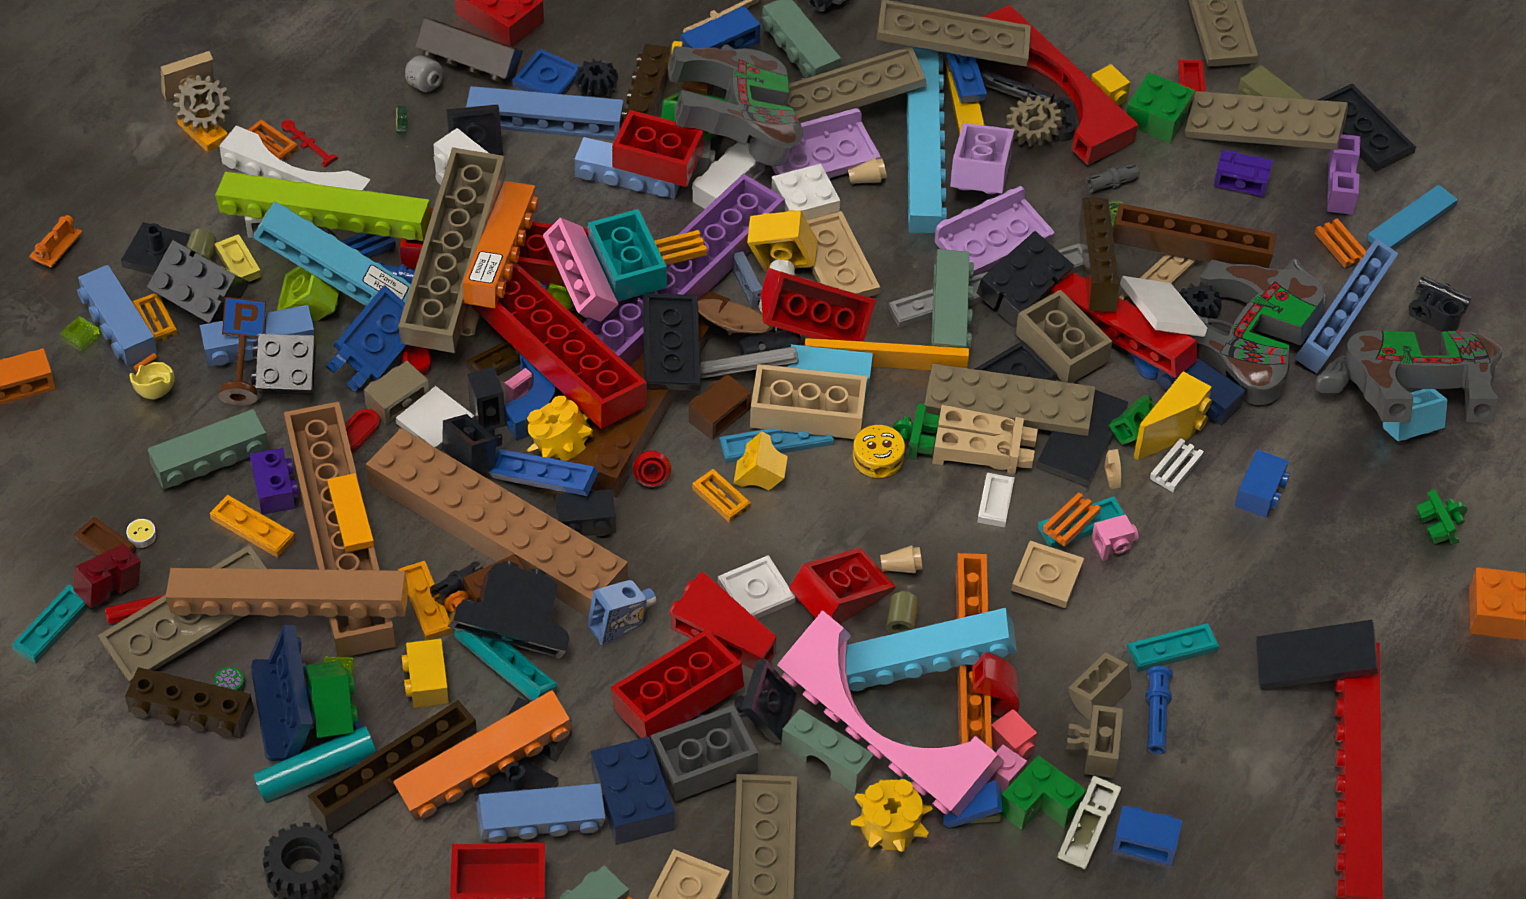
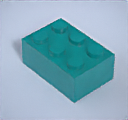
(628, 255)

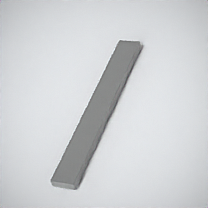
(919, 306)

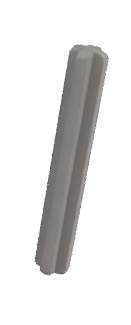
(748, 362)

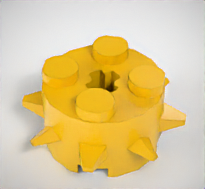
(559, 429)
(891, 814)

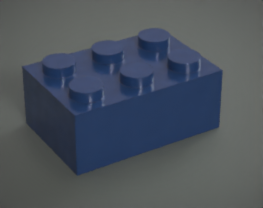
(632, 790)

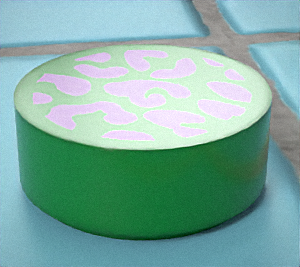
(230, 678)

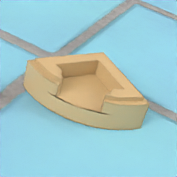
(1113, 469)

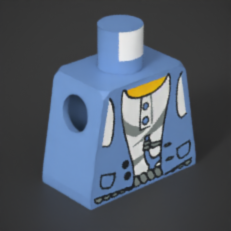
(618, 610)

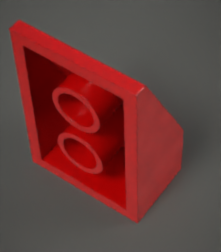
(840, 584)

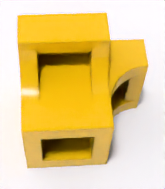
(760, 464)

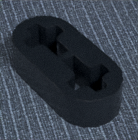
(1068, 119)

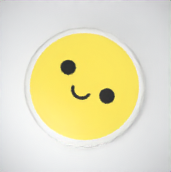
(141, 533)

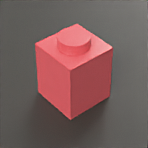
(1014, 733)

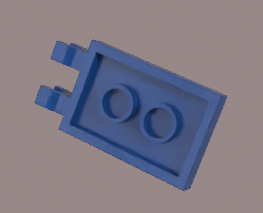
(371, 339)

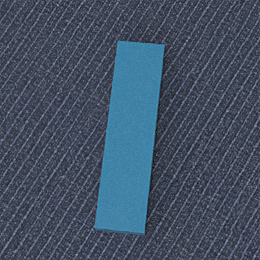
(1414, 217)
(734, 445)

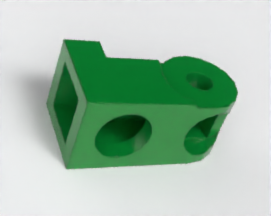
(1127, 425)

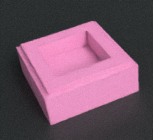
(518, 385)

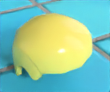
(153, 380)

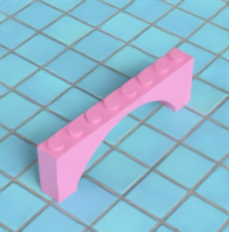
(947, 773)

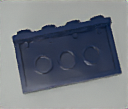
(283, 697)

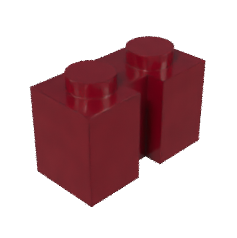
(107, 572)

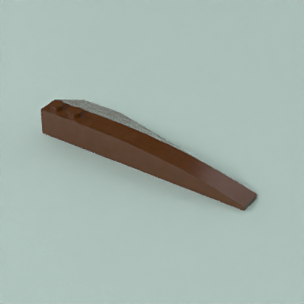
(620, 443)

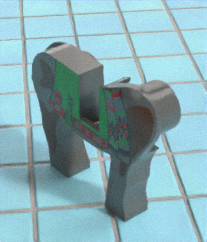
(752, 102)
(1281, 304)
(1392, 360)

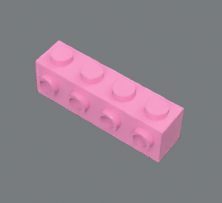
(580, 269)

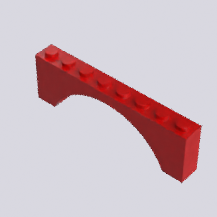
(1102, 122)

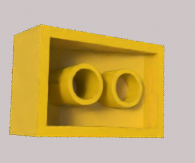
(1174, 417)

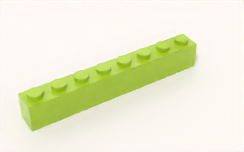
(326, 205)

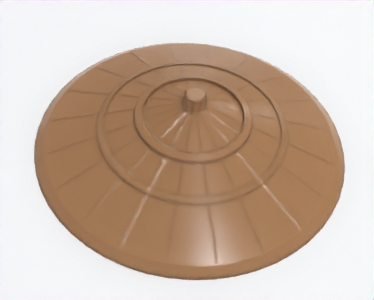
(733, 317)

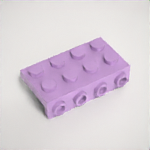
(834, 142)
(992, 229)

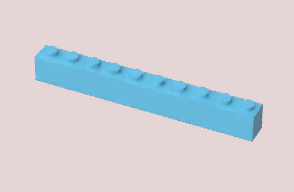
(923, 147)

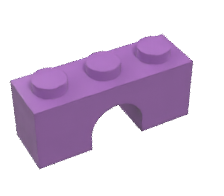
(1342, 176)

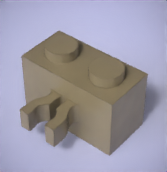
(1100, 740)

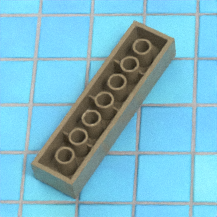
(461, 211)

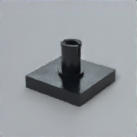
(480, 125)
(150, 246)
(767, 701)
(518, 777)

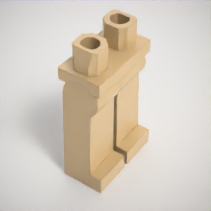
(983, 440)

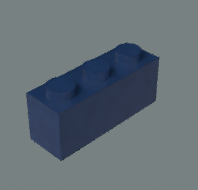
(1225, 394)

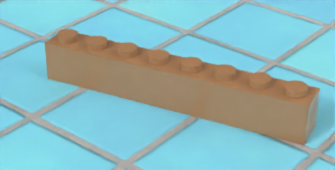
(287, 592)

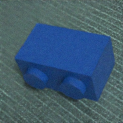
(1261, 484)
(1147, 835)

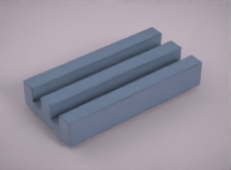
(747, 279)

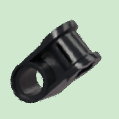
(1438, 309)

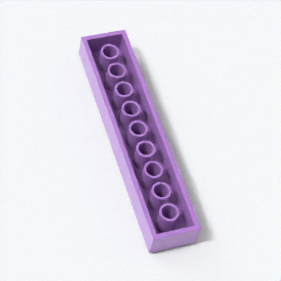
(724, 232)

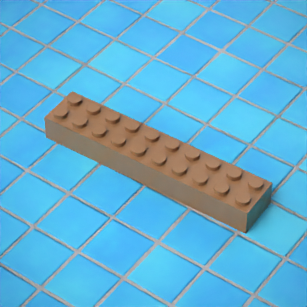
(321, 453)
(492, 518)

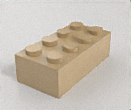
(808, 401)

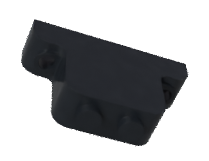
(514, 610)

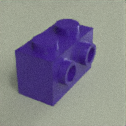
(273, 482)

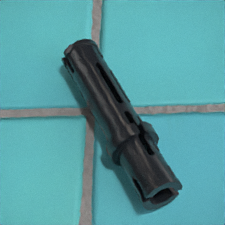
(1016, 88)

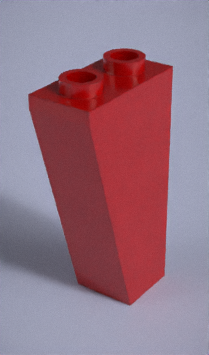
(712, 608)

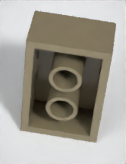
(1063, 337)

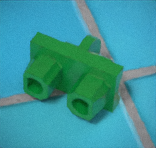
(923, 422)
(1445, 527)

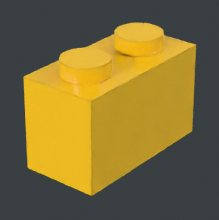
(427, 673)

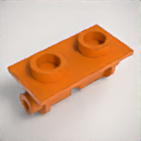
(56, 242)

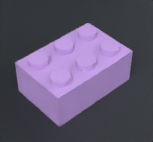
(982, 158)

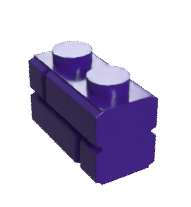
(1243, 173)

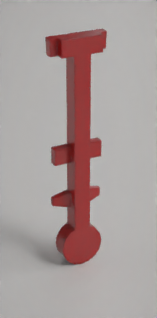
(288, 126)

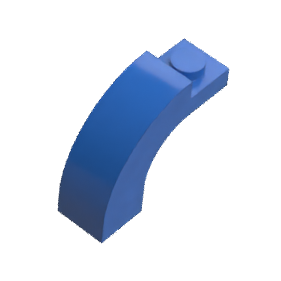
(538, 396)

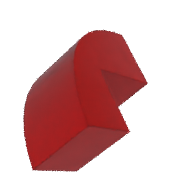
(997, 679)

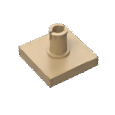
(176, 73)

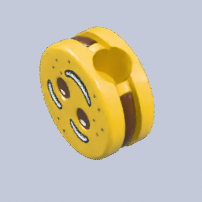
(878, 451)

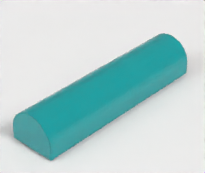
(509, 664)
(314, 764)

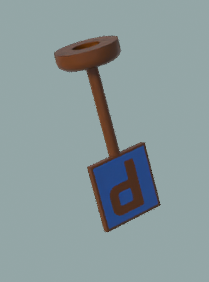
(241, 319)

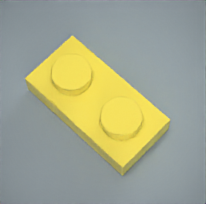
(237, 258)

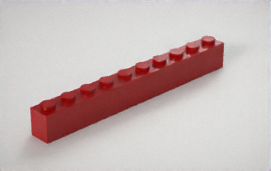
(1359, 787)

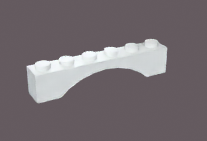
(248, 154)

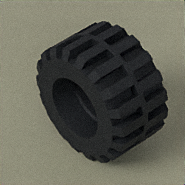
(300, 844)

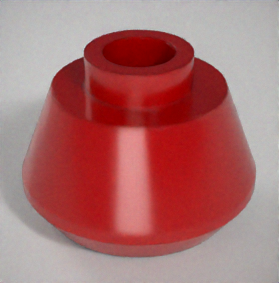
(652, 468)

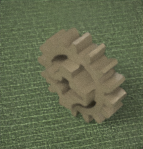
(200, 92)
(1034, 120)

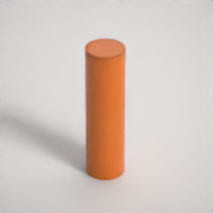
(146, 361)

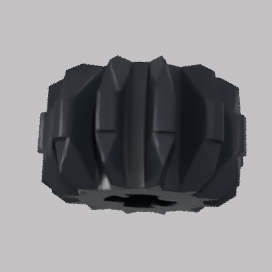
(596, 78)
(1202, 300)

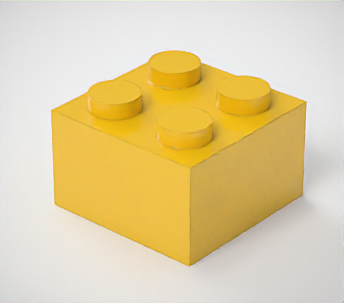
(782, 237)

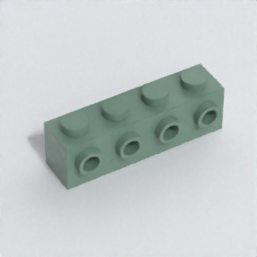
(799, 38)
(951, 299)
(208, 449)

